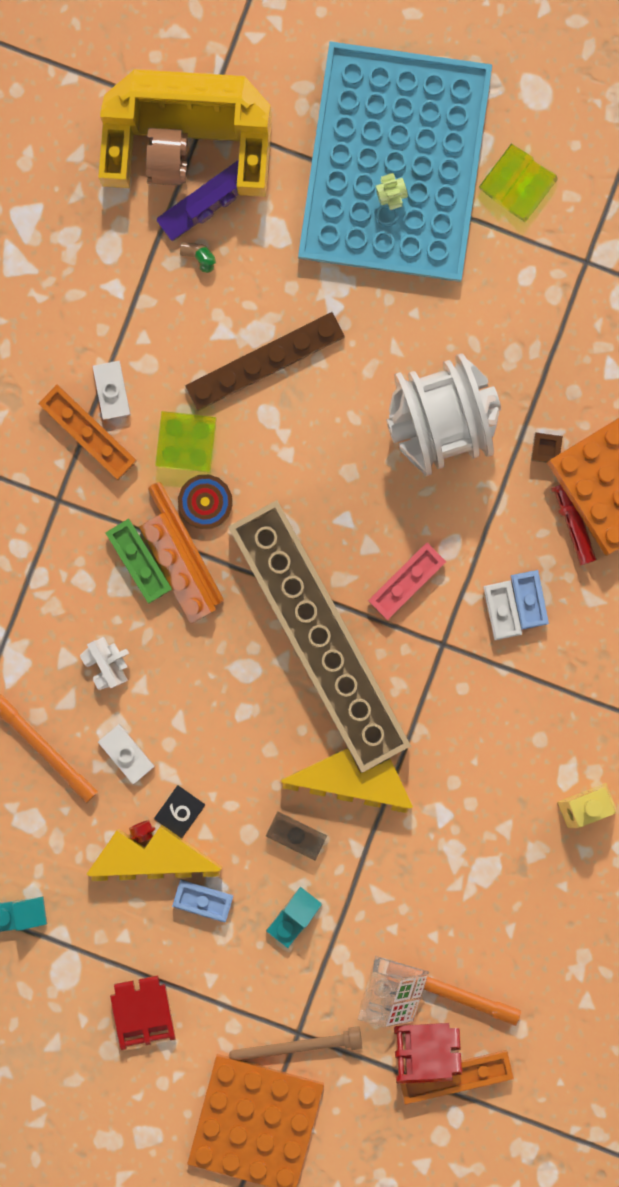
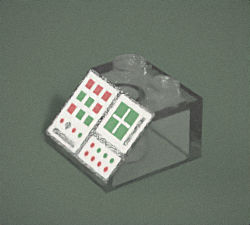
(392, 993)

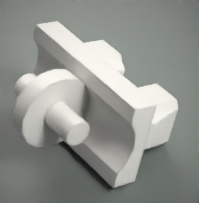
(109, 661)

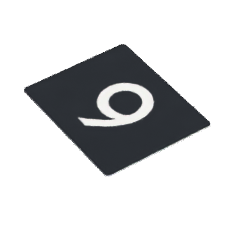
(179, 811)

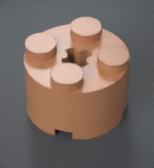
(164, 156)

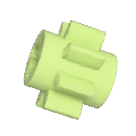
(391, 191)

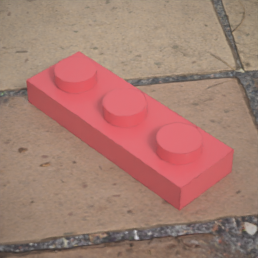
(407, 581)

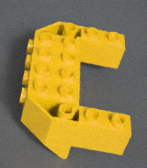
(196, 103)

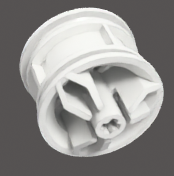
(443, 414)

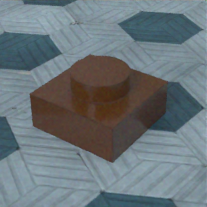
(545, 447)

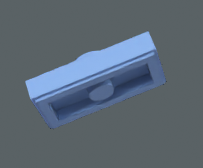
(529, 599)
(202, 900)

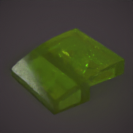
(518, 182)

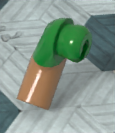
(201, 253)

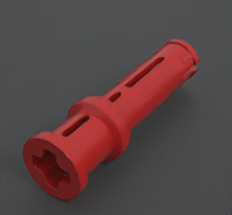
(575, 526)

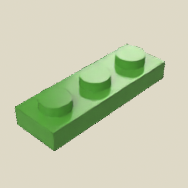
(138, 561)

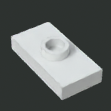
(111, 390)
(502, 610)
(126, 754)

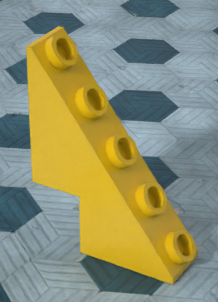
(341, 776)
(162, 855)

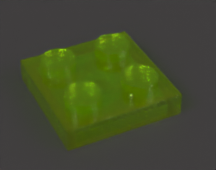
(185, 441)

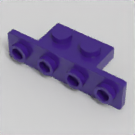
(201, 203)

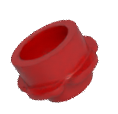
(141, 831)

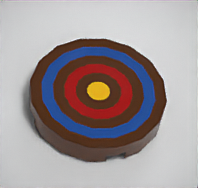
(205, 501)

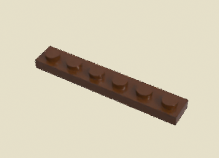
(265, 361)

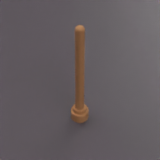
(349, 1039)

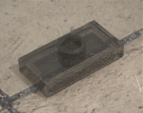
(296, 835)

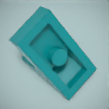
(22, 914)
(294, 917)

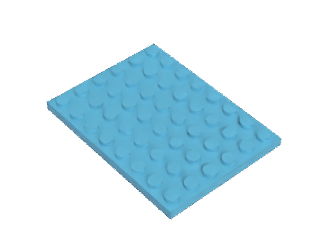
(402, 118)

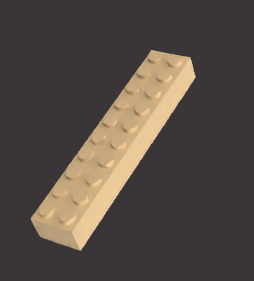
(319, 636)

